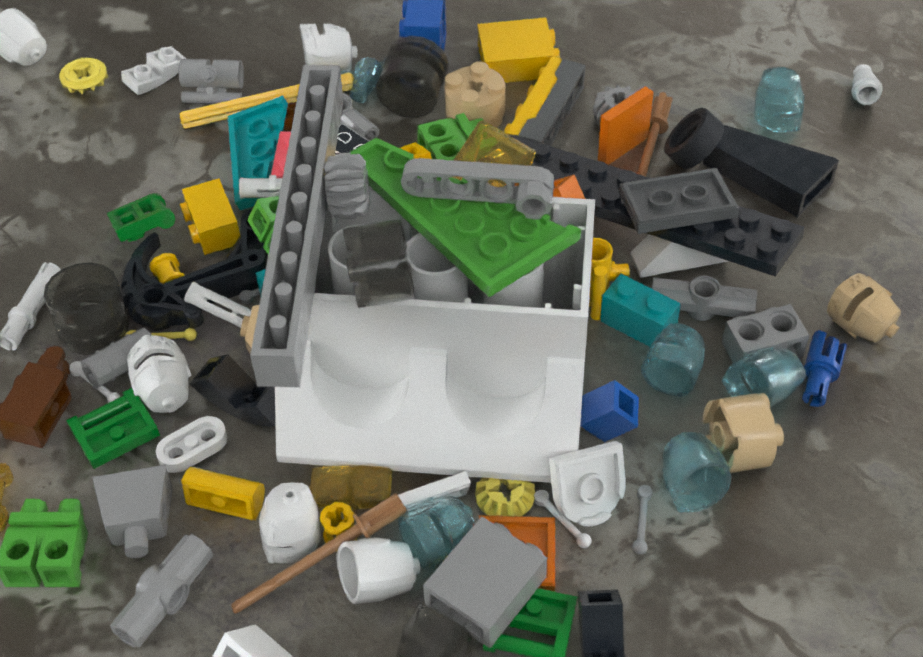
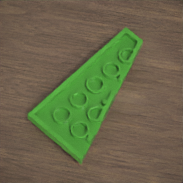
(481, 238)

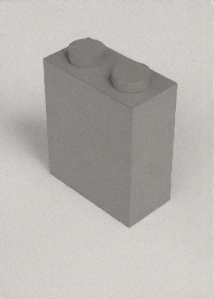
(486, 580)

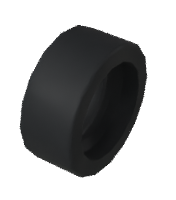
(694, 138)

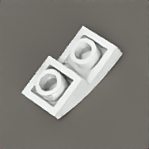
(160, 68)

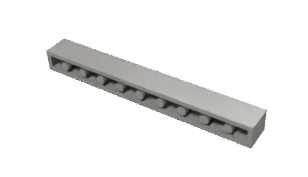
(297, 231)

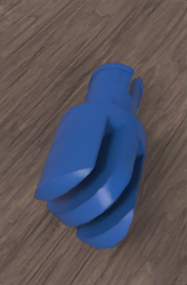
(822, 366)

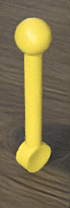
(189, 334)

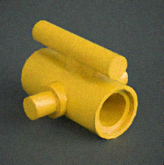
(602, 273)

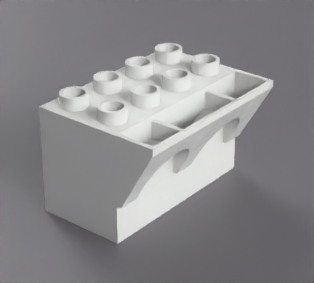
(445, 374)

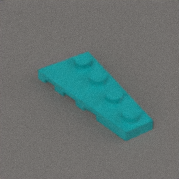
(254, 143)

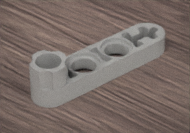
(531, 197)

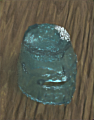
(779, 94)
(674, 360)
(768, 372)
(695, 467)
(435, 529)

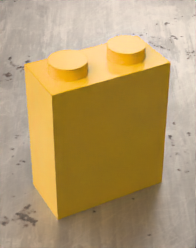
(517, 47)

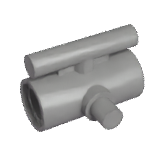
(210, 80)

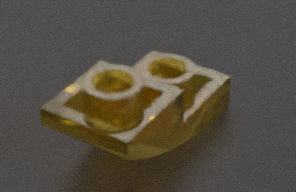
(351, 484)

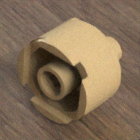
(476, 93)
(744, 431)

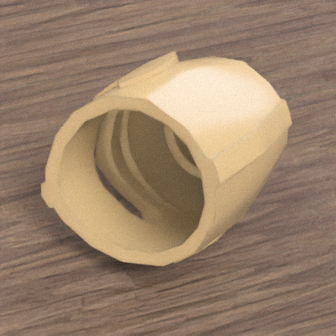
(864, 308)

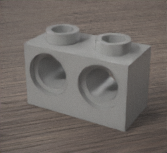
(767, 329)

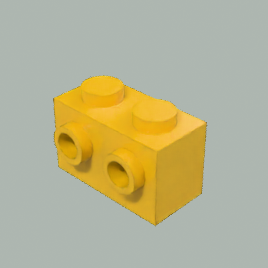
(210, 215)

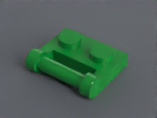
(132, 223)
(116, 434)
(545, 614)

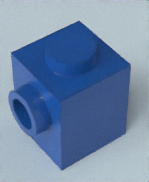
(609, 411)

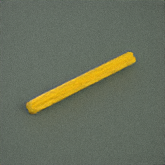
(221, 111)

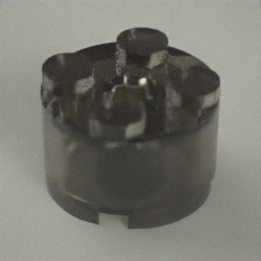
(379, 263)

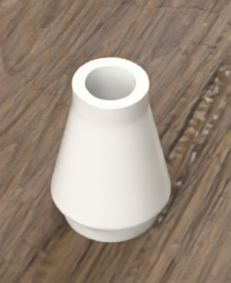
(866, 86)

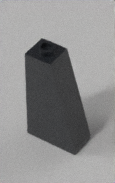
(773, 169)

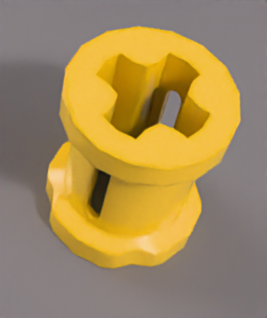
(165, 267)
(332, 521)

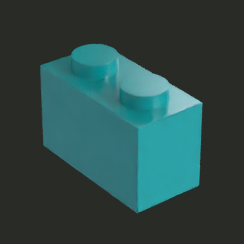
(637, 309)

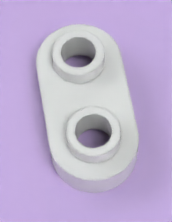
(191, 445)

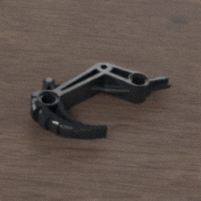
(164, 304)

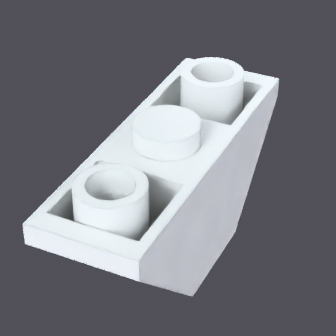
(661, 256)

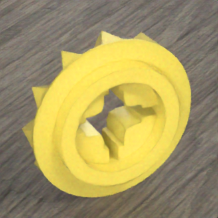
(79, 68)
(495, 504)

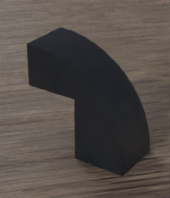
(235, 392)
(601, 623)

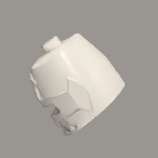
(20, 38)
(328, 48)
(159, 379)
(289, 519)
(376, 569)

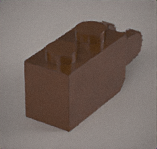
(37, 399)

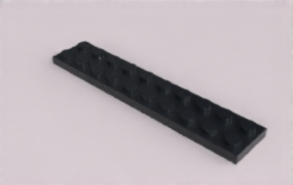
(749, 240)

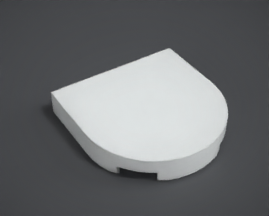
(588, 483)

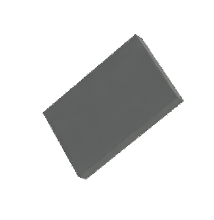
(678, 200)

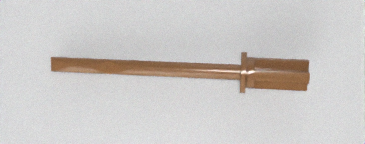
(658, 125)
(366, 524)

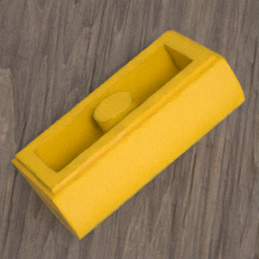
(223, 493)

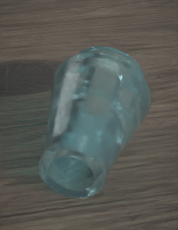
(364, 79)

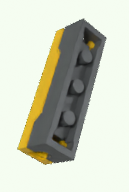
(549, 101)

